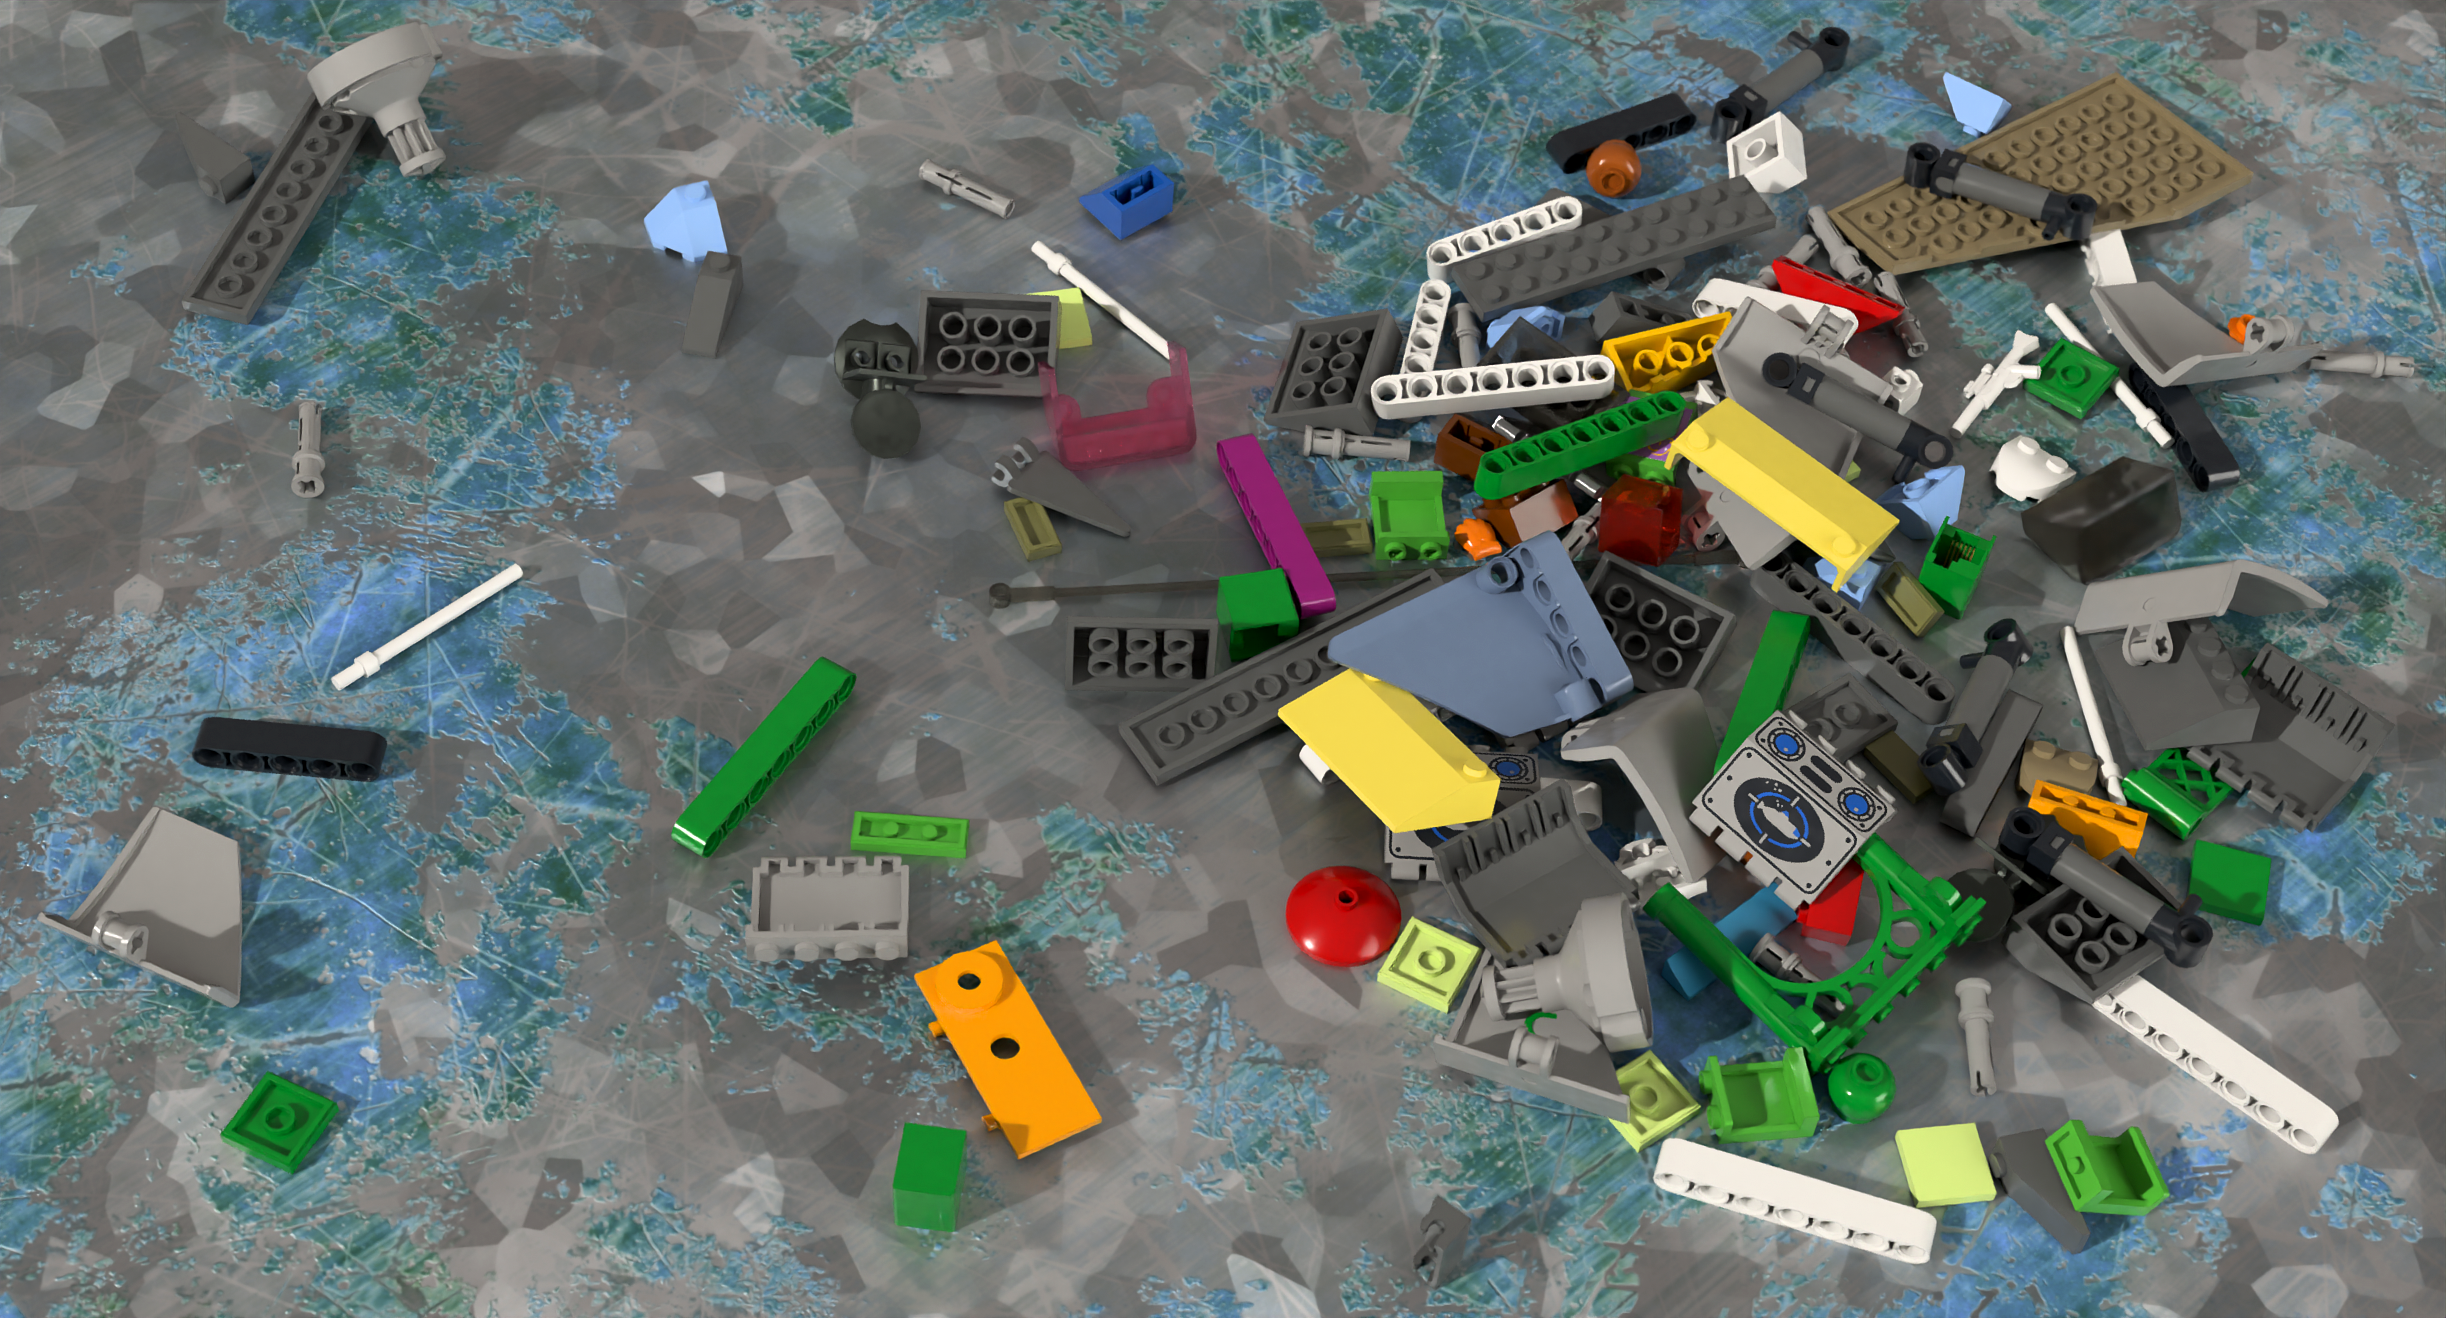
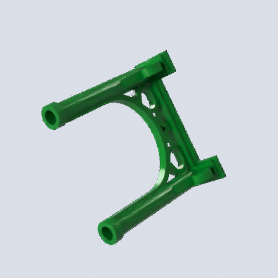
(1824, 1043)

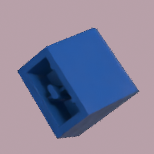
(1131, 200)

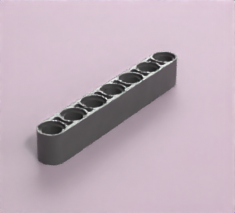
(1856, 639)

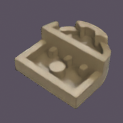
(2056, 766)

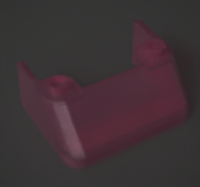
(1125, 436)

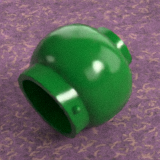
(1861, 1088)

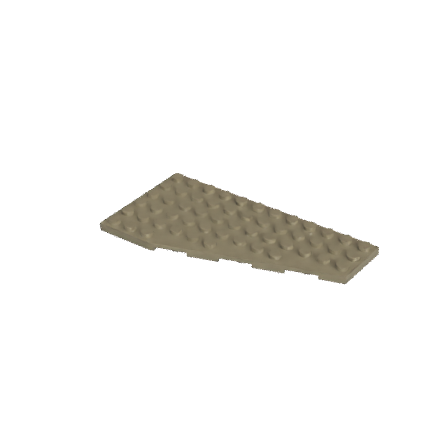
(2094, 142)

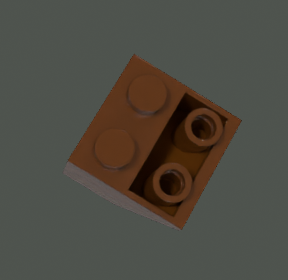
(1463, 444)
(1528, 512)

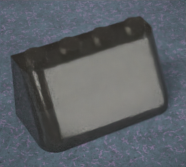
(2106, 519)

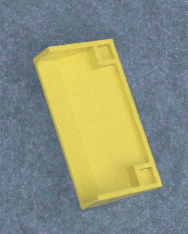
(1785, 486)
(1393, 753)

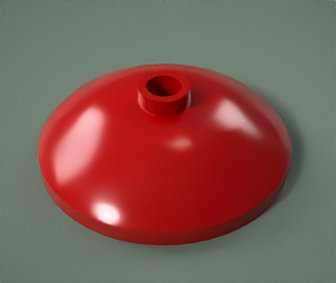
(1341, 931)

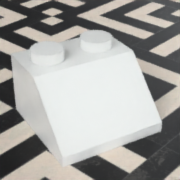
(1769, 155)

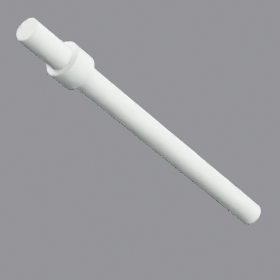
(1063, 266)
(2145, 418)
(370, 663)
(2108, 772)

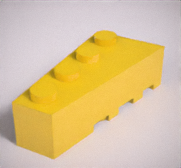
(1667, 355)

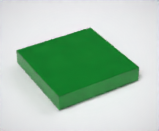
(2072, 378)
(2229, 881)
(279, 1122)

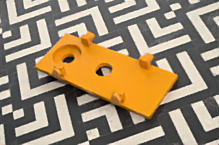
(1029, 1096)

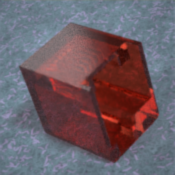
(1640, 520)

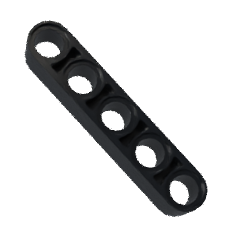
(1637, 125)
(2196, 439)
(289, 749)

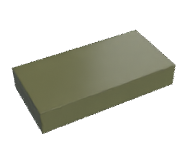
(1032, 528)
(1339, 537)
(1909, 599)
(1899, 765)

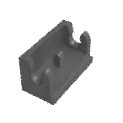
(1444, 1240)

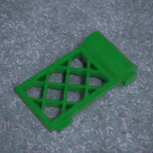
(2171, 799)

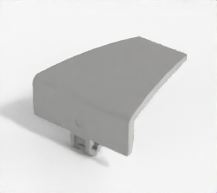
(1760, 332)
(2183, 348)
(1749, 530)
(2153, 599)
(1669, 758)
(169, 907)
(1556, 1062)

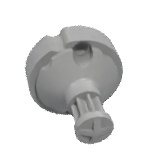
(383, 82)
(1594, 976)

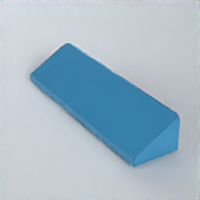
(1743, 927)

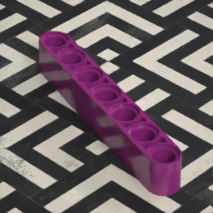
(1275, 524)

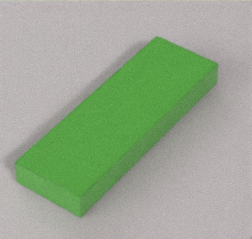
(910, 834)

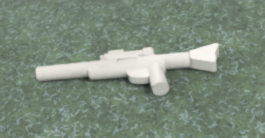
(1990, 385)

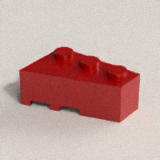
(1834, 910)

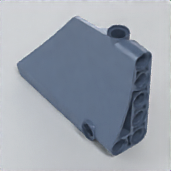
(1497, 651)

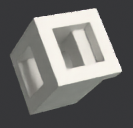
(1905, 389)

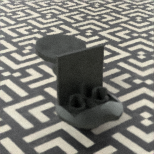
(883, 418)
(2003, 887)

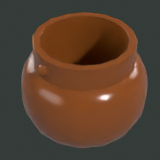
(1614, 169)

